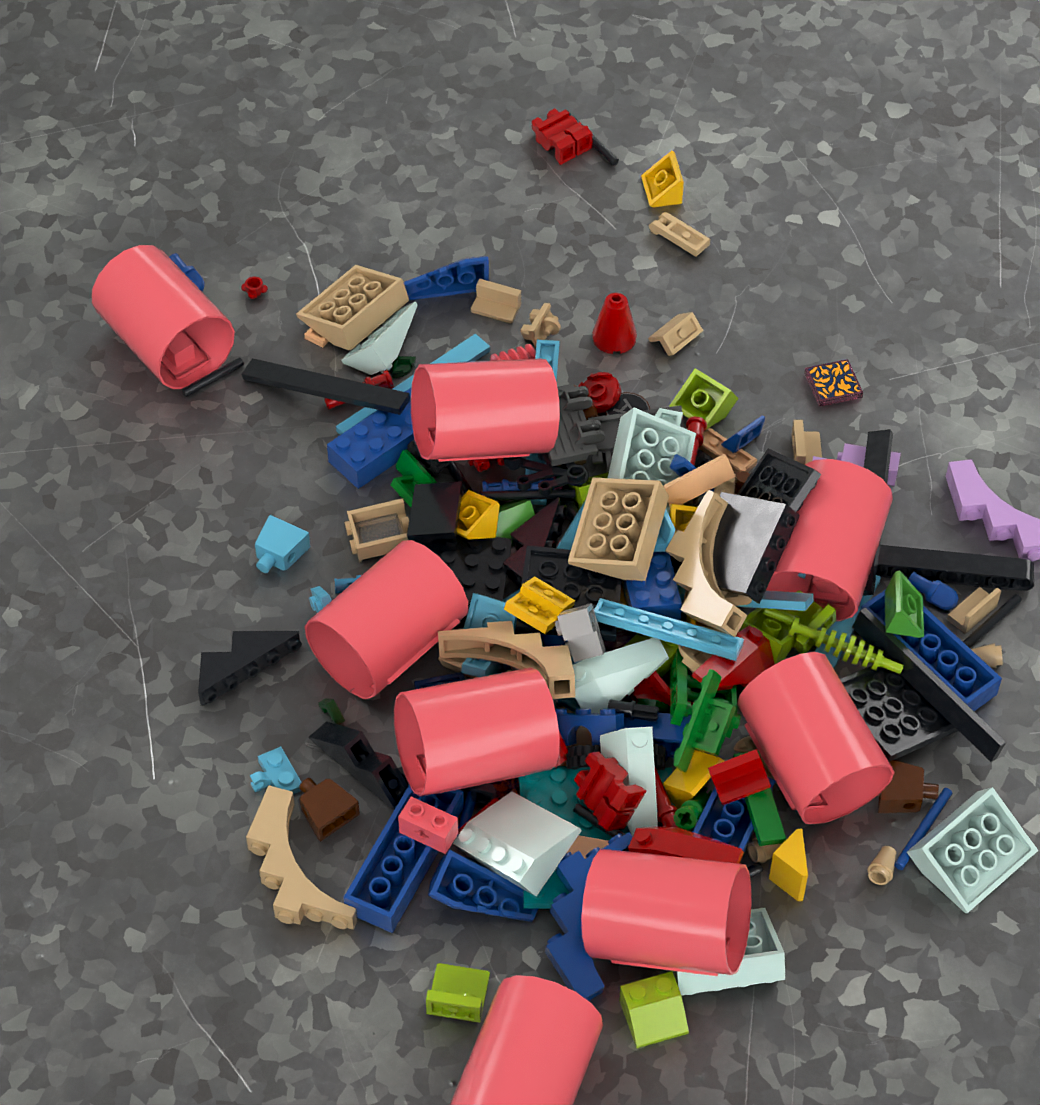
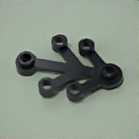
(574, 474)

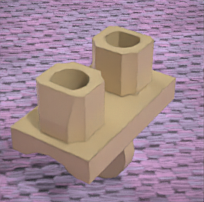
(542, 324)

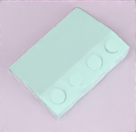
(647, 447)
(518, 841)
(973, 849)
(761, 962)

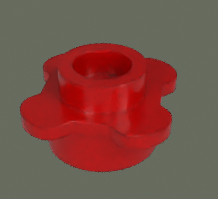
(254, 287)

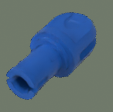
(189, 271)
(935, 592)

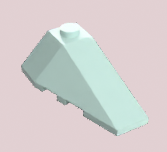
(383, 344)
(616, 673)
(635, 754)

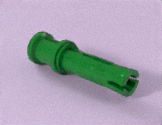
(691, 810)

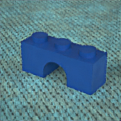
(596, 723)

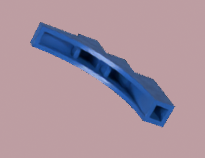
(568, 951)

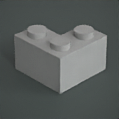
(582, 632)

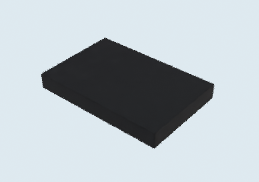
(435, 511)

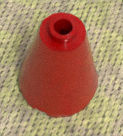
(615, 325)

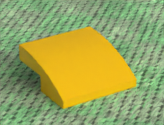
(538, 604)

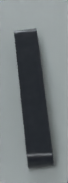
(957, 567)

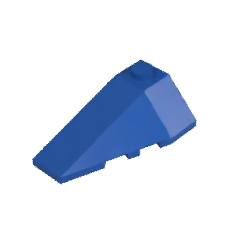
(450, 279)
(476, 889)

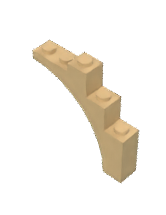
(696, 573)
(521, 651)
(279, 869)

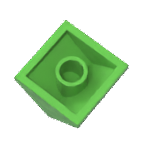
(512, 516)
(903, 607)

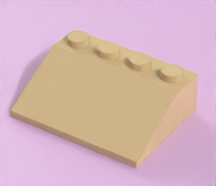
(354, 306)
(619, 527)

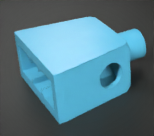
(280, 544)

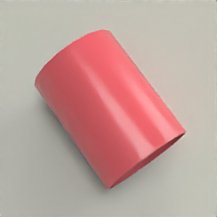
(162, 316)
(484, 409)
(835, 537)
(386, 619)
(476, 731)
(814, 738)
(667, 912)
(530, 1046)

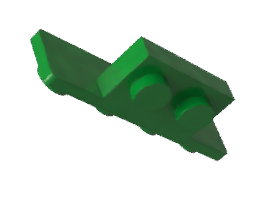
(412, 474)
(707, 724)

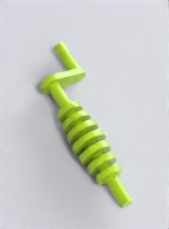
(849, 648)

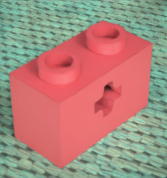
(428, 825)

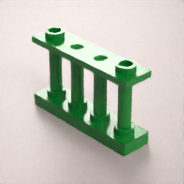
(681, 694)

